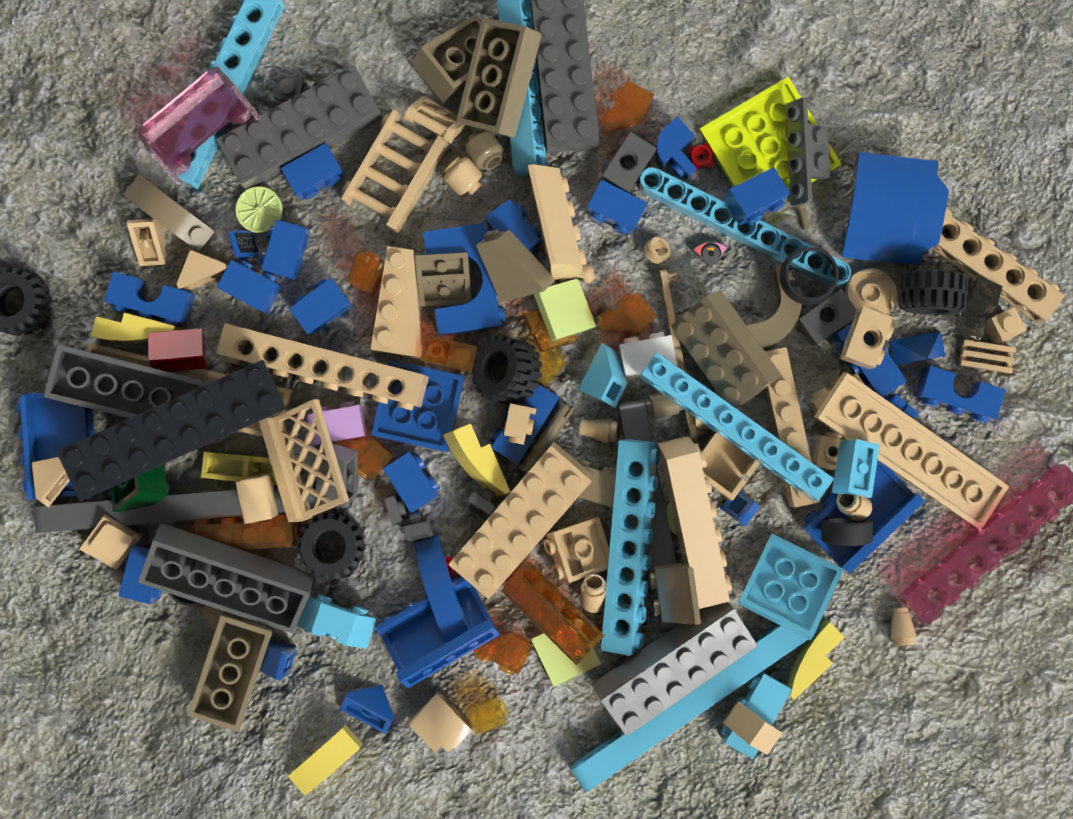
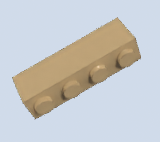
(555, 221)

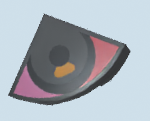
(710, 252)

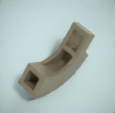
(168, 213)
(783, 317)

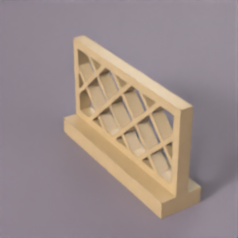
(288, 468)

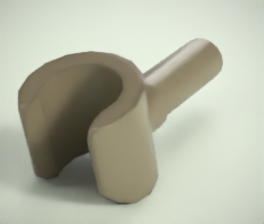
(802, 211)

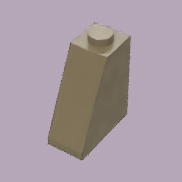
(512, 266)

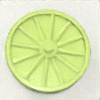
(258, 209)

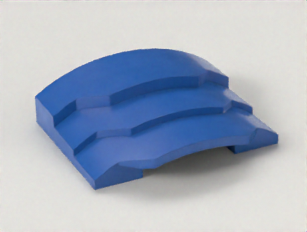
(894, 209)

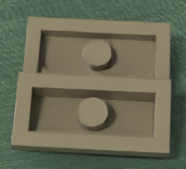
(443, 279)

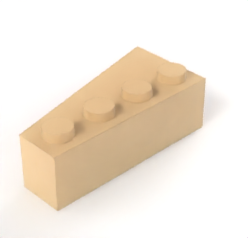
(398, 313)

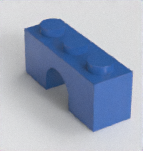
(127, 293)
(937, 389)

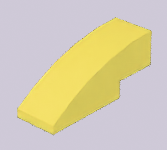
(130, 330)
(477, 459)
(234, 467)
(812, 658)
(325, 760)

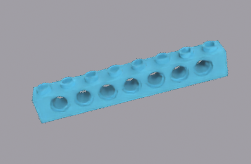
(248, 57)
(736, 427)
(616, 638)

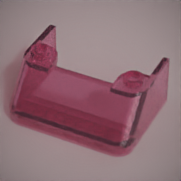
(192, 120)

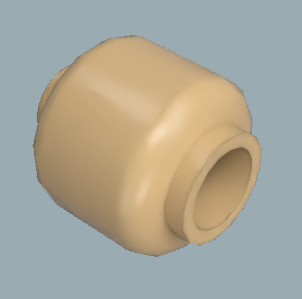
(462, 176)

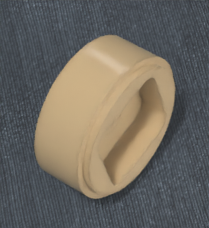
(657, 250)

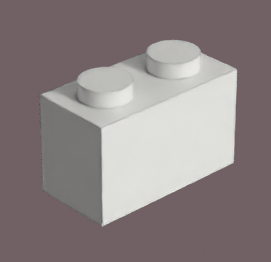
(637, 354)

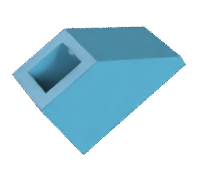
(605, 377)

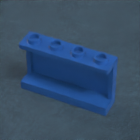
(47, 428)
(891, 506)
(417, 640)

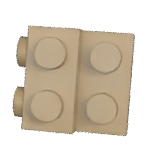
(578, 550)

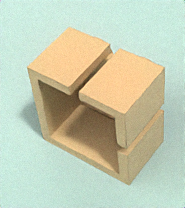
(725, 466)

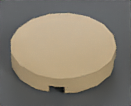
(872, 290)

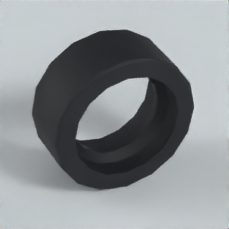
(846, 531)

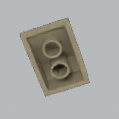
(447, 59)
(675, 593)

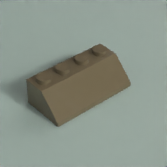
(230, 671)

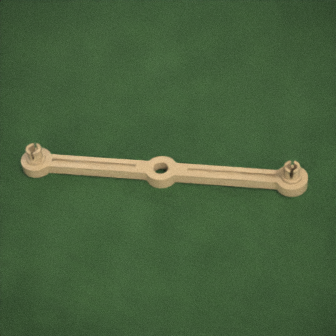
(665, 280)

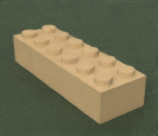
(694, 519)
(521, 520)

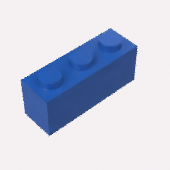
(881, 379)
(543, 402)

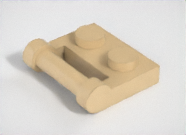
(435, 118)

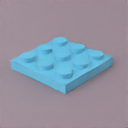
(791, 586)

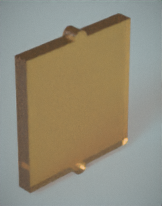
(540, 333)

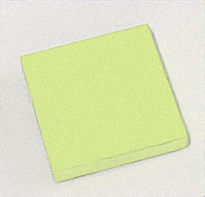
(565, 309)
(557, 664)

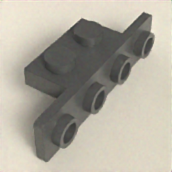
(806, 152)

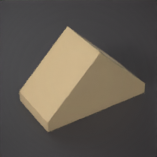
(148, 241)
(199, 271)
(49, 480)
(752, 728)

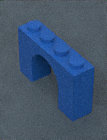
(483, 310)

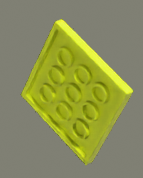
(755, 136)

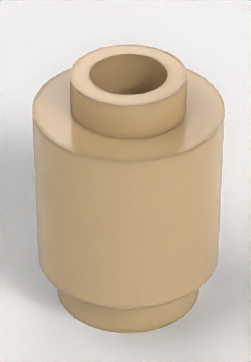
(854, 506)
(593, 593)

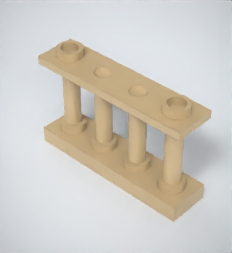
(420, 171)

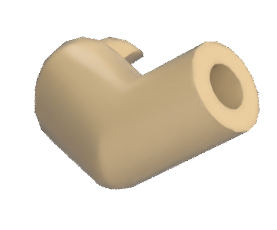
(587, 274)

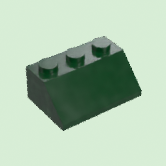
(141, 490)

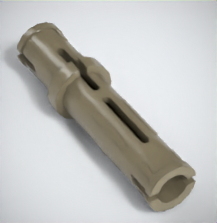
(547, 436)

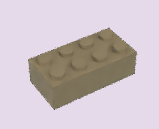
(498, 77)
(725, 349)

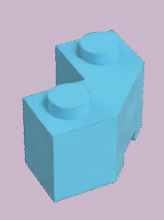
(348, 626)

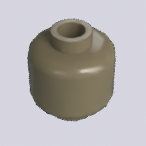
(484, 150)

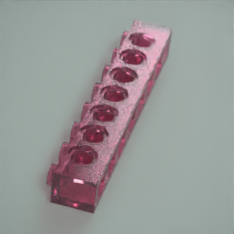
(916, 595)

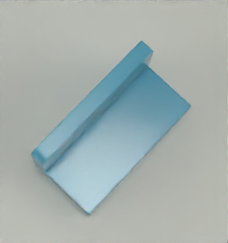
(855, 468)

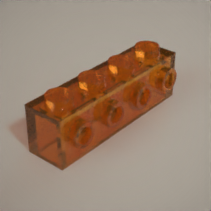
(253, 535)
(552, 613)

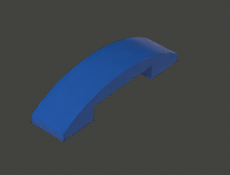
(440, 588)

